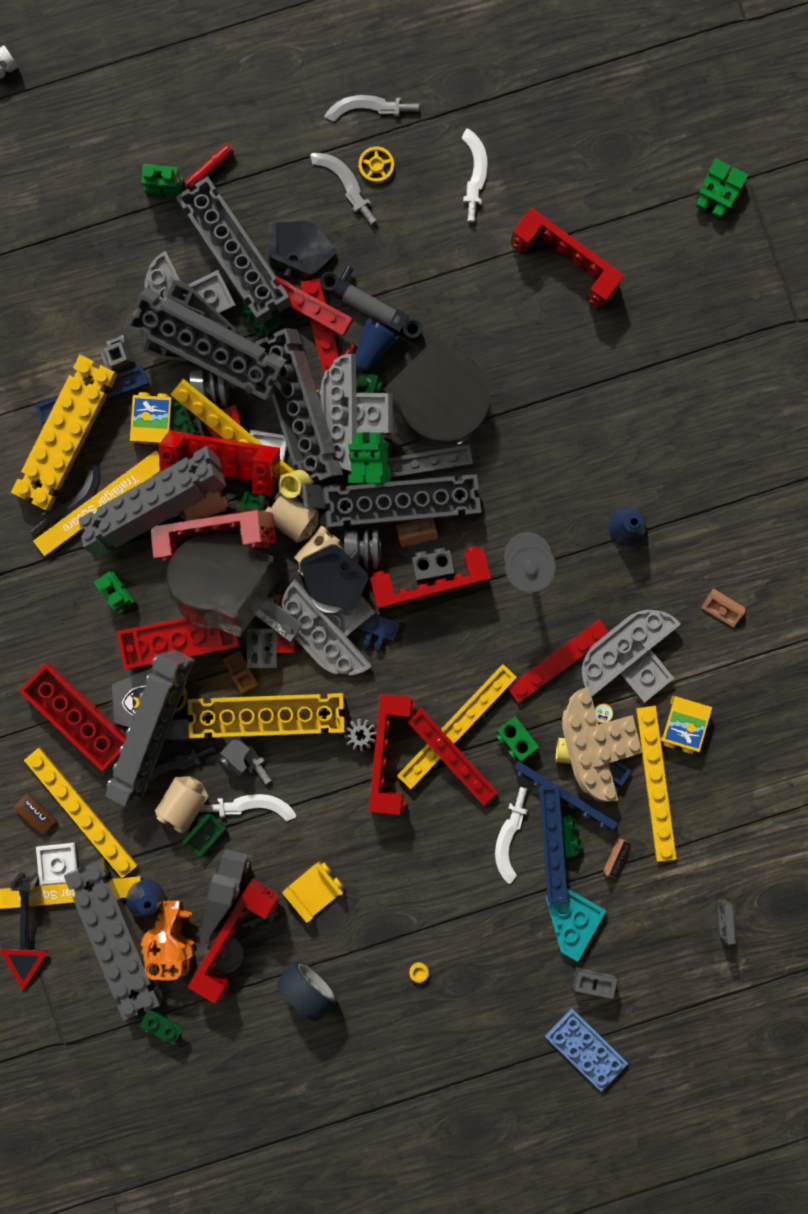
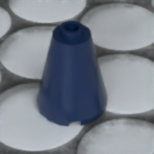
(373, 345)
(623, 531)
(140, 893)

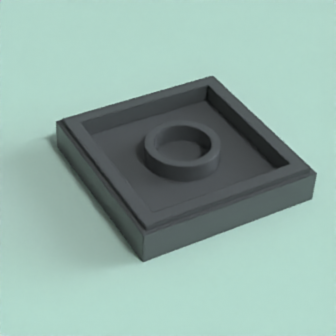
(726, 921)

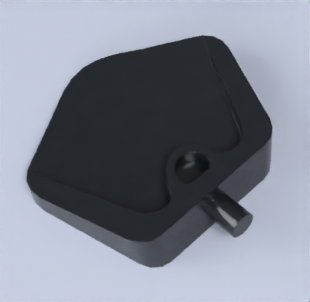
(299, 249)
(334, 576)

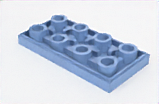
(586, 1049)

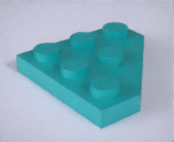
(574, 923)

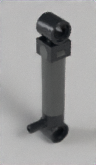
(394, 319)

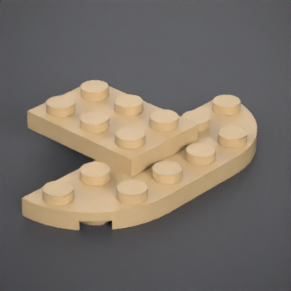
(596, 745)

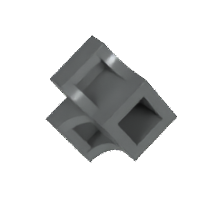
(117, 353)
(233, 756)

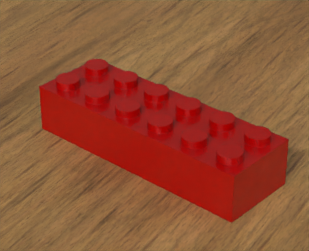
(74, 716)

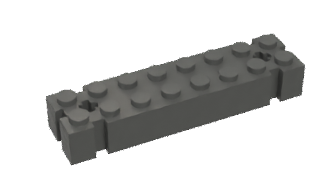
(233, 250)
(205, 343)
(301, 409)
(401, 501)
(151, 502)
(149, 727)
(113, 938)

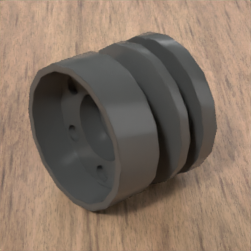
(212, 387)
(368, 547)

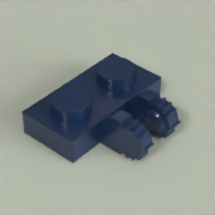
(379, 626)

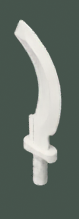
(479, 173)
(251, 802)
(506, 835)

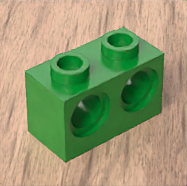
(521, 735)

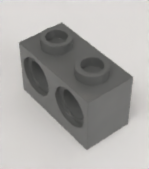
(433, 570)
(261, 648)
(594, 983)

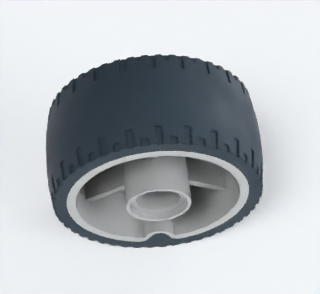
(307, 991)

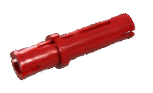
(208, 167)

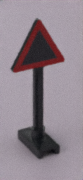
(23, 961)

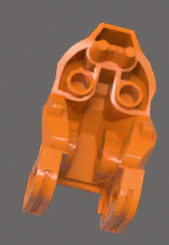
(174, 946)

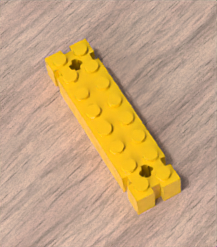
(64, 433)
(266, 715)

